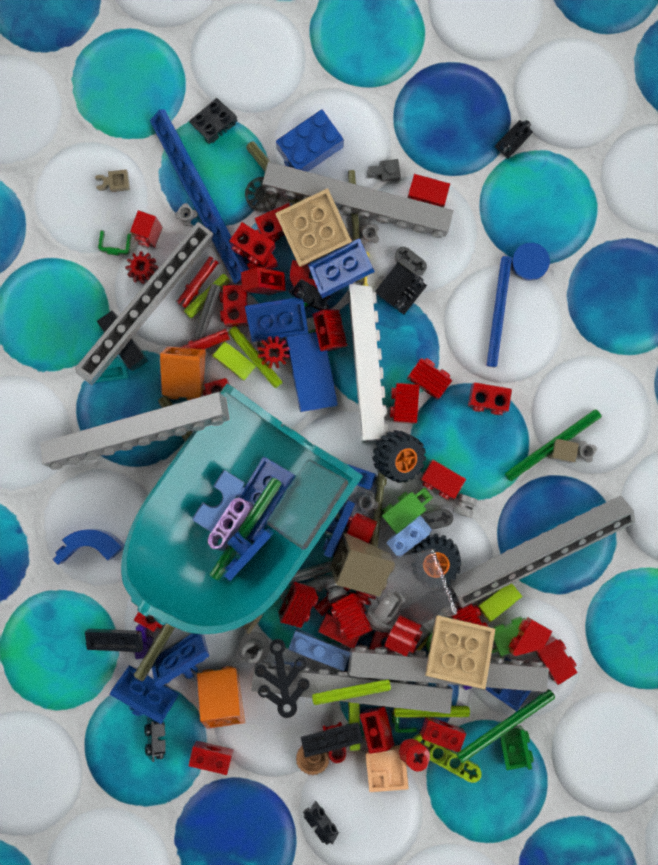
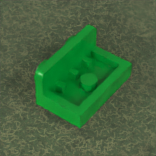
(515, 749)

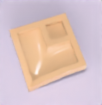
(386, 771)

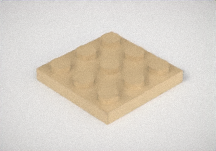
(313, 227)
(460, 652)

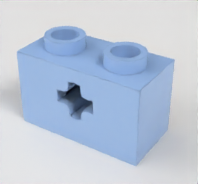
(409, 536)

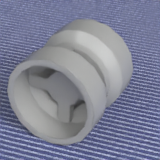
(465, 505)
(335, 592)

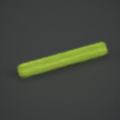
(251, 352)
(351, 692)
(456, 711)

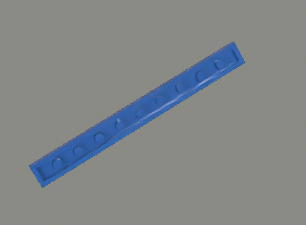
(198, 193)

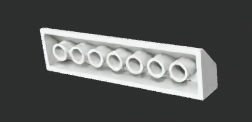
(366, 363)

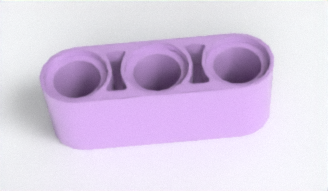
(221, 529)

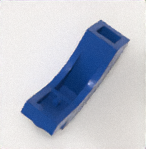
(99, 539)

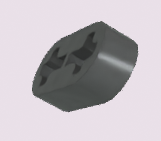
(414, 258)
(435, 514)

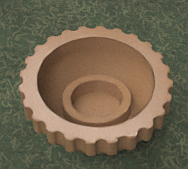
(312, 764)

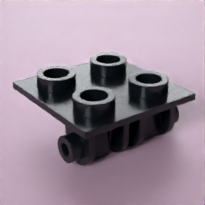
(213, 120)
(401, 288)

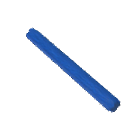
(499, 310)

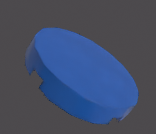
(530, 261)

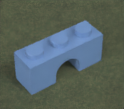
(230, 486)
(319, 650)

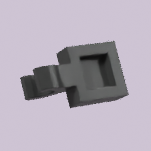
(388, 170)

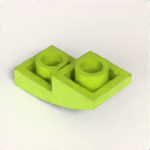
(234, 361)
(499, 602)

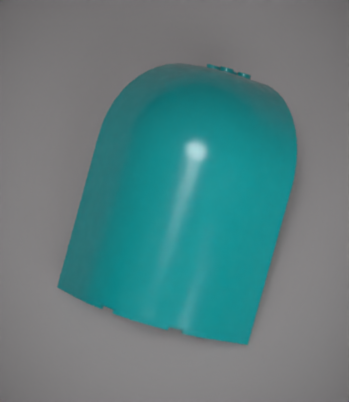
(169, 554)

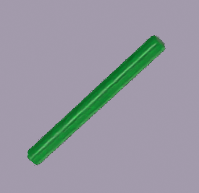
(547, 449)
(247, 526)
(505, 726)

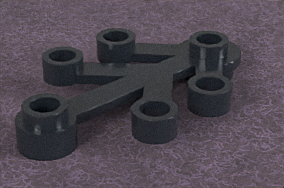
(282, 682)

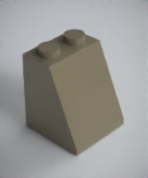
(361, 566)

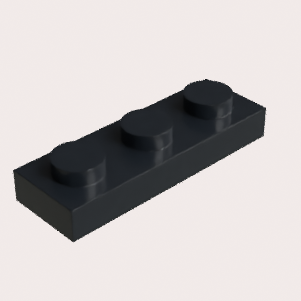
(114, 640)
(331, 739)

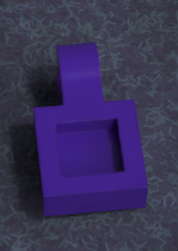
(147, 642)

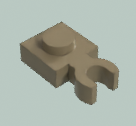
(116, 180)

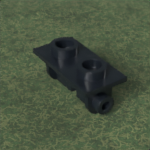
(514, 138)
(309, 295)
(154, 747)
(326, 829)

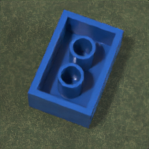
(310, 142)

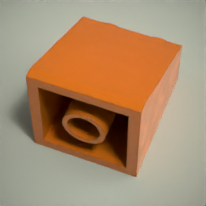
(182, 372)
(220, 697)

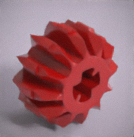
(134, 269)
(266, 352)

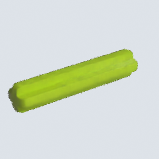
(199, 302)

